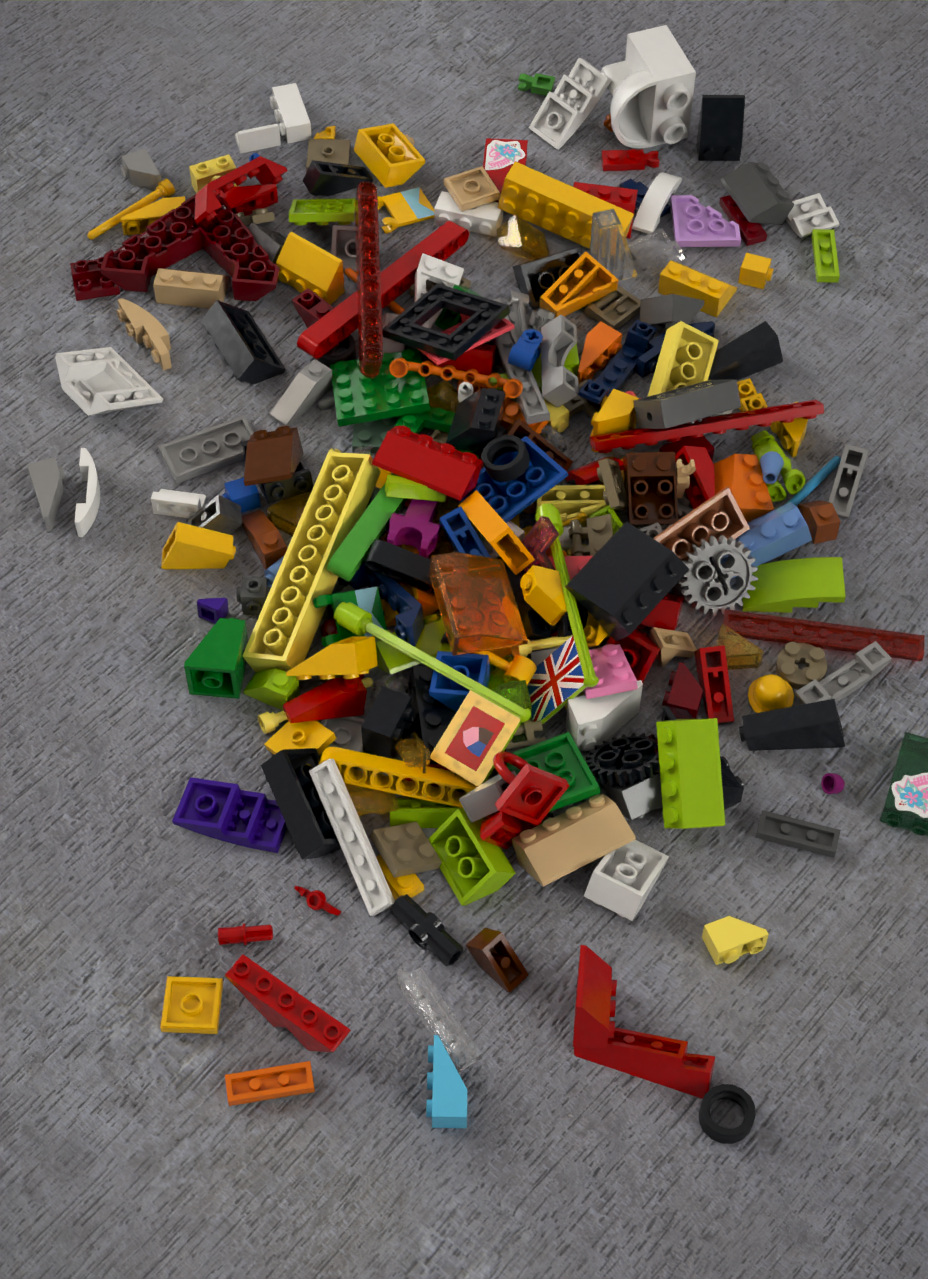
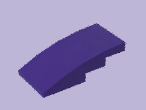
(231, 815)

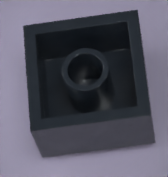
(387, 723)

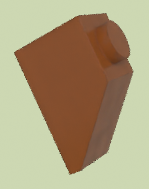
(821, 520)

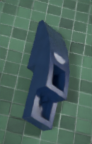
(648, 361)

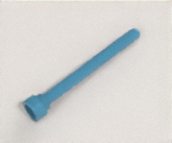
(815, 481)

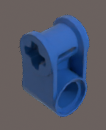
(526, 350)

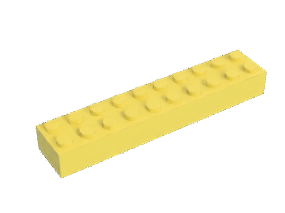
(288, 615)

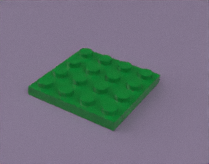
(381, 397)

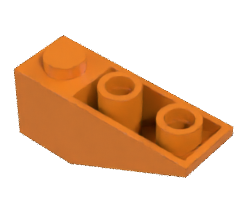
(599, 347)

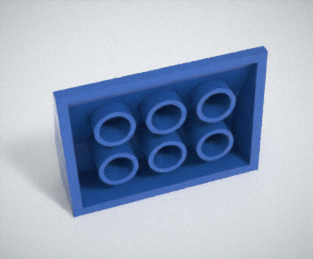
(516, 495)

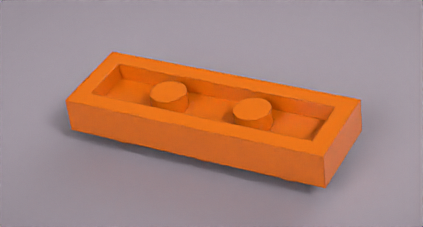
(269, 1083)

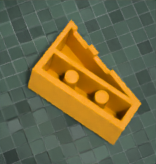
(579, 286)

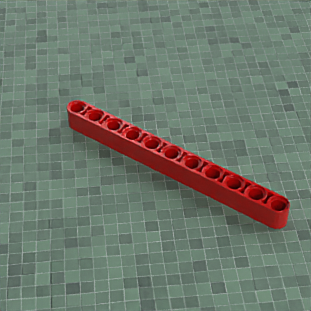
(394, 281)

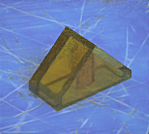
(739, 651)

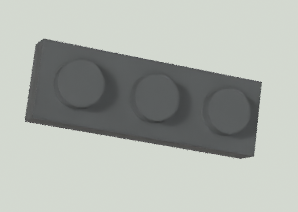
(798, 834)

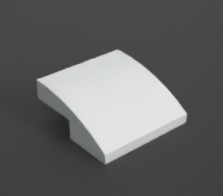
(811, 214)

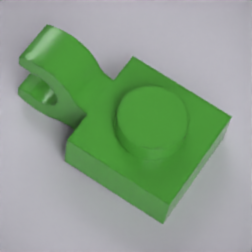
(538, 84)

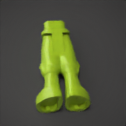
(793, 478)

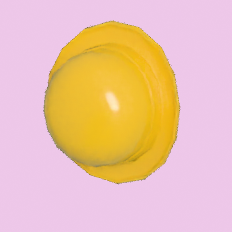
(770, 693)

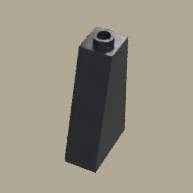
(747, 354)
(794, 728)

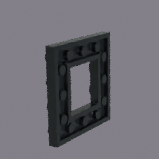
(408, 326)

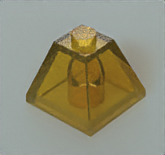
(522, 239)

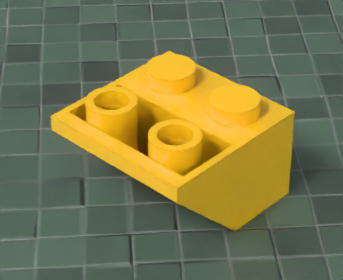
(615, 415)

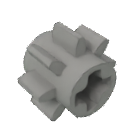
(541, 318)

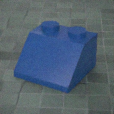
(471, 665)

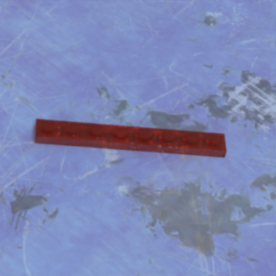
(823, 634)

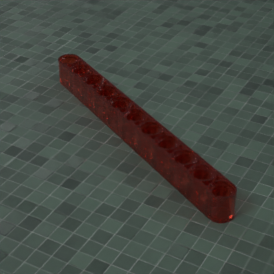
(368, 280)

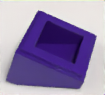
(212, 609)

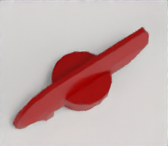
(317, 900)

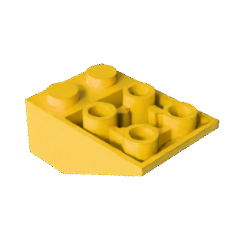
(346, 658)

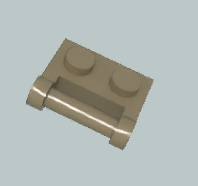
(617, 313)

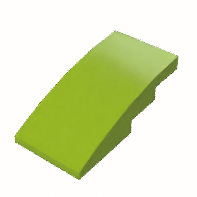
(796, 584)

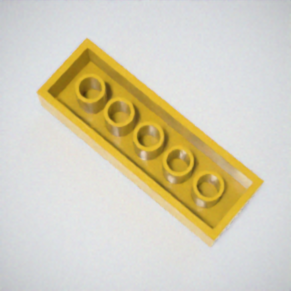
(554, 204)

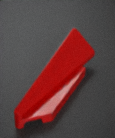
(655, 1060)

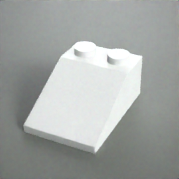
(600, 717)
(626, 878)

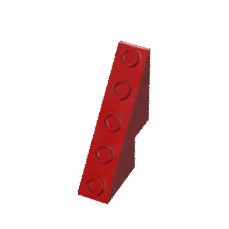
(286, 1007)

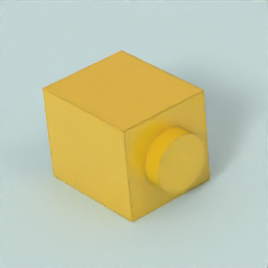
(755, 271)

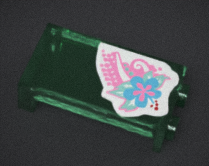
(908, 791)

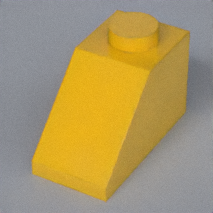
(544, 593)

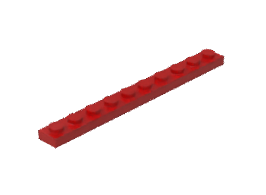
(714, 424)

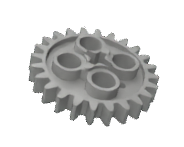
(737, 565)

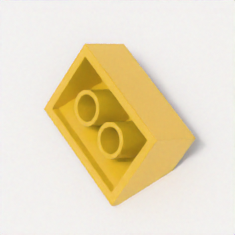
(388, 154)
(311, 267)
(691, 283)

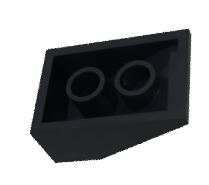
(720, 128)

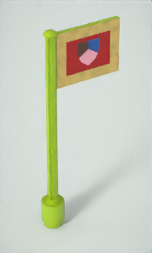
(482, 722)

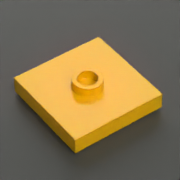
(301, 736)
(192, 1005)

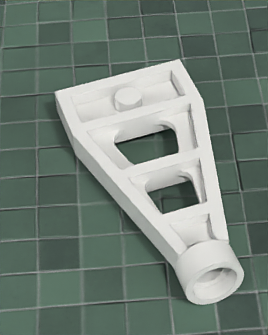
(438, 272)

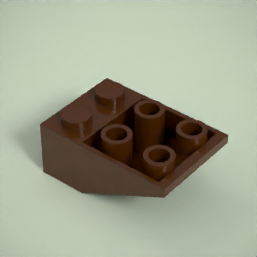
(651, 488)

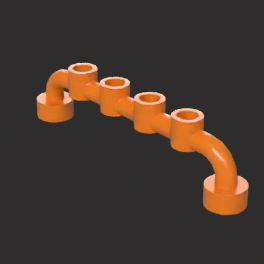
(512, 387)

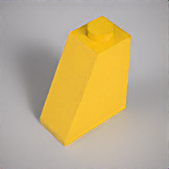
(197, 548)

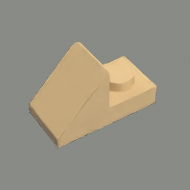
(672, 644)

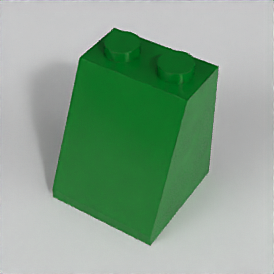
(217, 662)

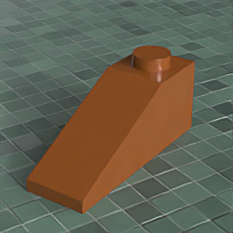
(264, 537)

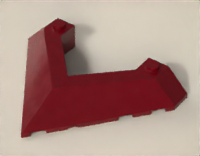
(179, 236)

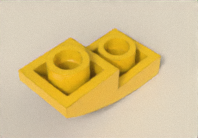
(748, 396)

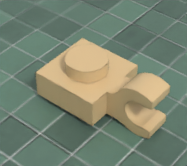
(682, 476)

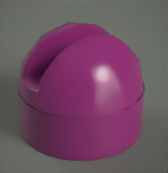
(832, 780)

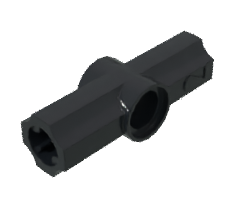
(426, 930)

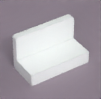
(258, 138)
(177, 503)

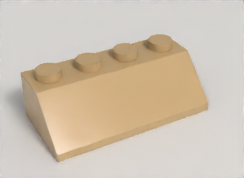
(572, 839)

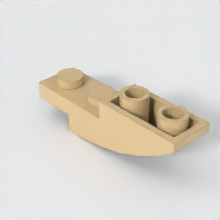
(146, 329)

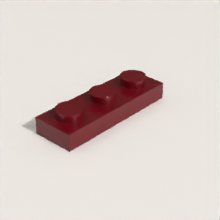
(749, 232)

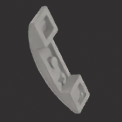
(848, 678)

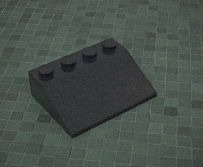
(626, 580)

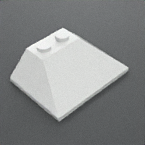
(103, 381)

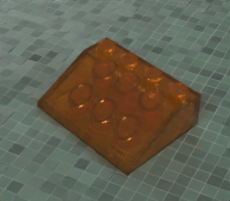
(476, 603)

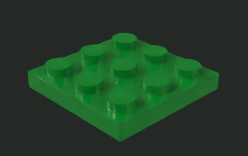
(563, 759)

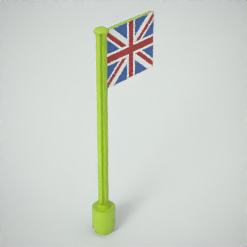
(570, 666)

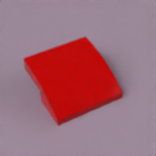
(588, 473)

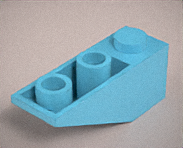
(449, 1092)

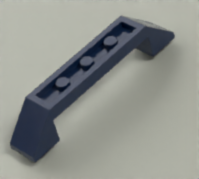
(621, 365)
(410, 617)

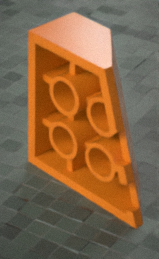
(746, 483)

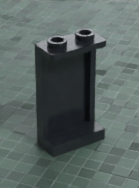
(279, 490)

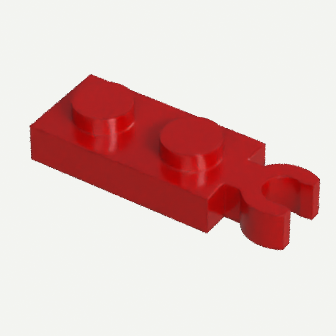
(628, 160)

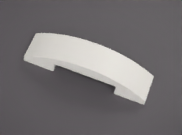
(655, 201)
(87, 512)

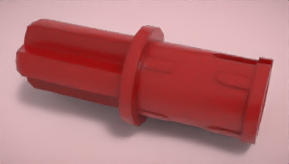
(244, 934)

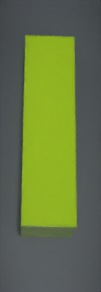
(404, 488)

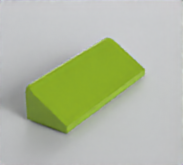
(424, 812)

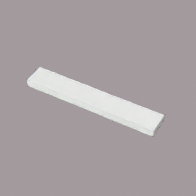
(352, 837)

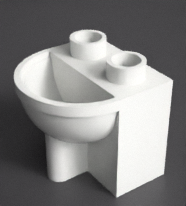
(651, 90)

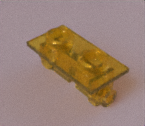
(414, 752)

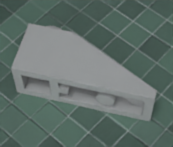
(304, 391)
(848, 479)
(48, 487)

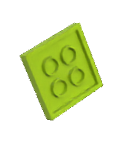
(322, 211)

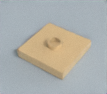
(472, 188)

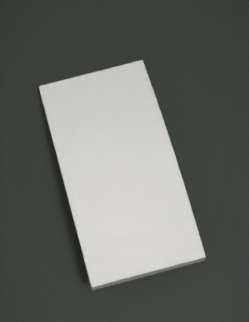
(570, 103)

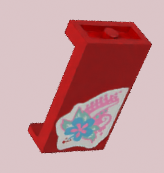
(500, 157)

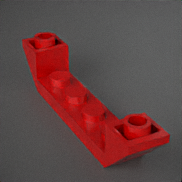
(265, 171)

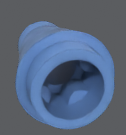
(771, 465)

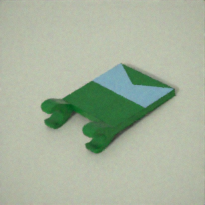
(364, 598)

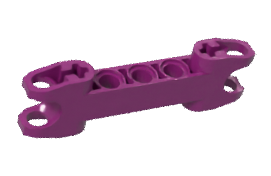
(416, 527)

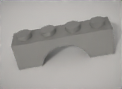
(558, 339)

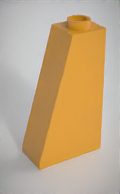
(496, 532)

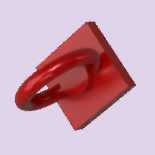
(530, 792)

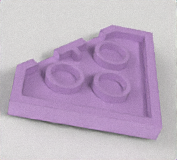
(701, 225)

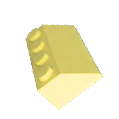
(683, 359)

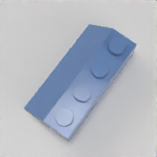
(774, 534)

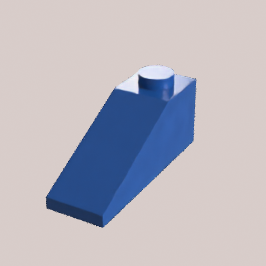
(462, 534)

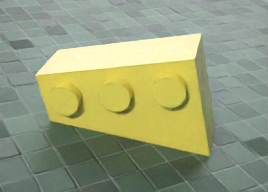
(574, 499)

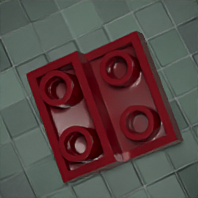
(90, 282)

